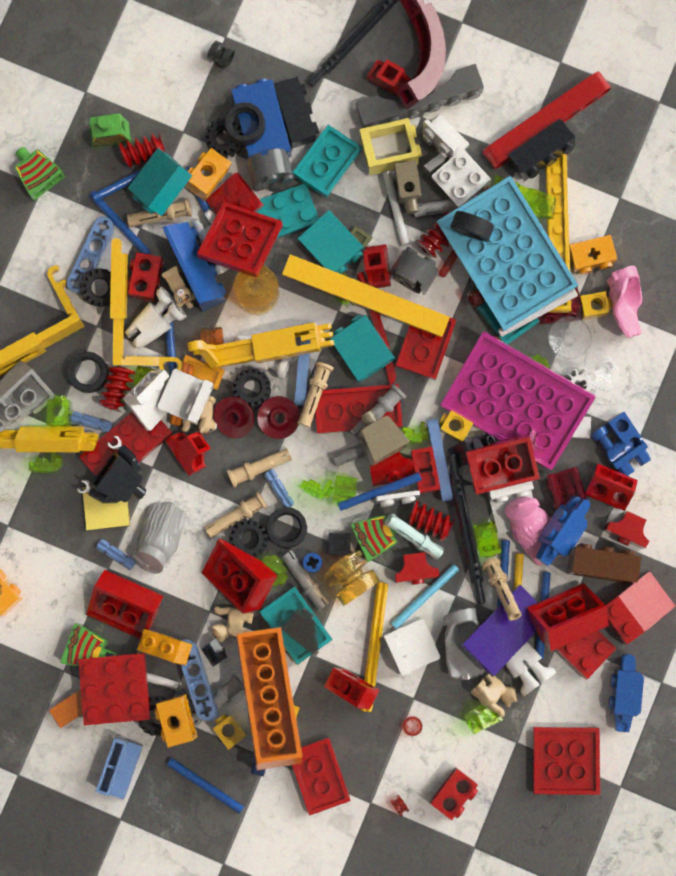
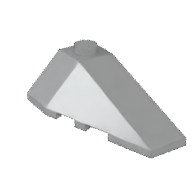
(21, 394)

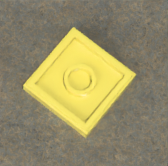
(104, 515)

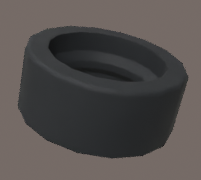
(241, 108)
(472, 226)
(76, 360)
(271, 523)

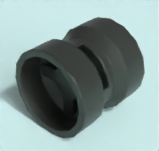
(221, 54)

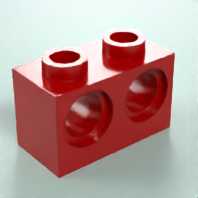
(150, 277)
(425, 464)
(611, 487)
(351, 688)
(449, 790)

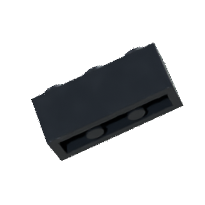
(296, 112)
(542, 150)

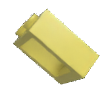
(387, 164)

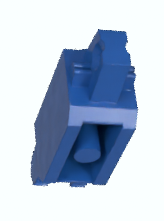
(563, 530)
(627, 693)

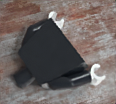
(117, 478)

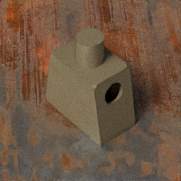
(405, 179)
(381, 438)

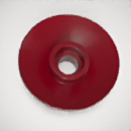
(267, 417)
(227, 422)

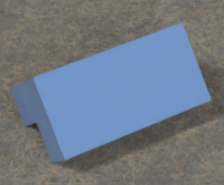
(119, 768)

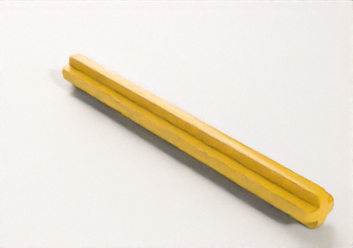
(375, 635)

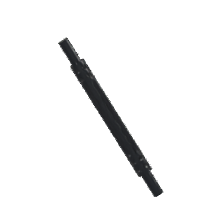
(352, 40)
(466, 529)

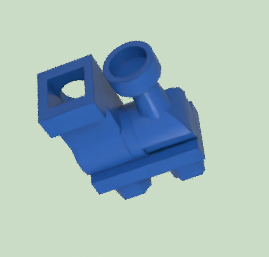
(628, 446)

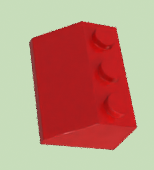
(123, 604)
(568, 616)

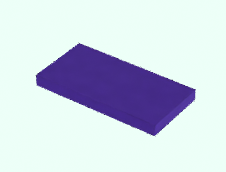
(499, 637)

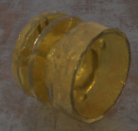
(261, 301)
(351, 577)

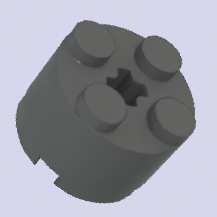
(270, 170)
(414, 271)

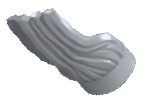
(159, 536)
(459, 628)

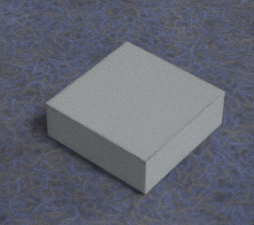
(433, 165)

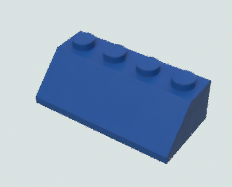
(196, 270)

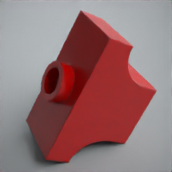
(388, 76)
(377, 266)
(189, 451)
(391, 469)
(629, 530)
(416, 569)

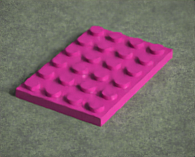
(517, 397)

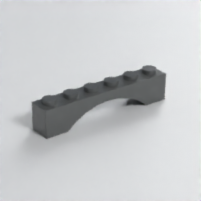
(462, 85)

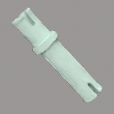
(421, 541)

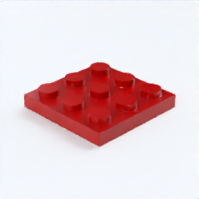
(240, 239)
(114, 689)
(566, 760)

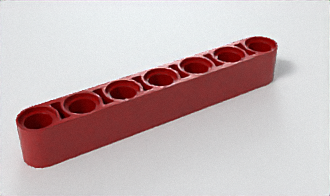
(562, 108)

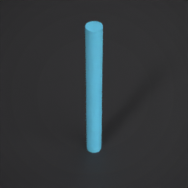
(419, 601)

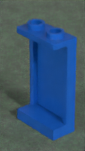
(264, 97)

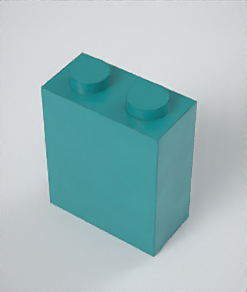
(159, 182)
(331, 243)
(362, 347)

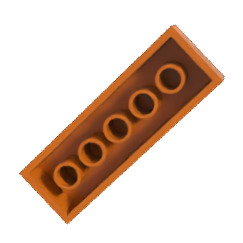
(269, 699)

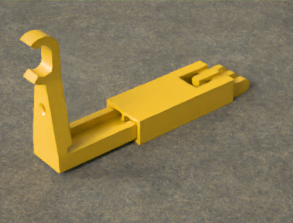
(118, 312)
(35, 345)
(265, 346)
(48, 439)

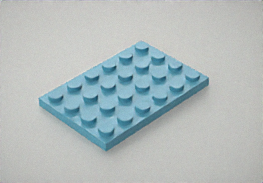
(519, 264)

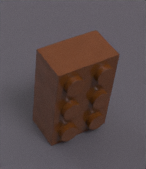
(604, 564)

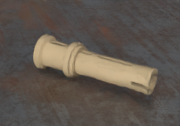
(174, 211)
(317, 385)
(248, 471)
(245, 510)
(499, 581)

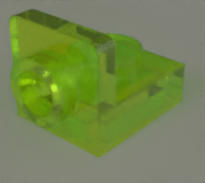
(416, 438)
(42, 465)
(313, 489)
(481, 718)

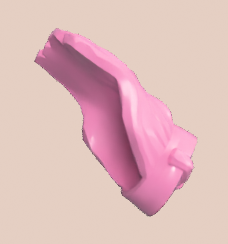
(626, 299)
(527, 524)

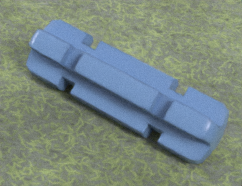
(91, 422)
(278, 488)
(116, 554)

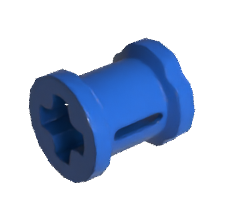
(306, 560)

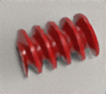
(140, 150)
(433, 240)
(116, 388)
(430, 521)

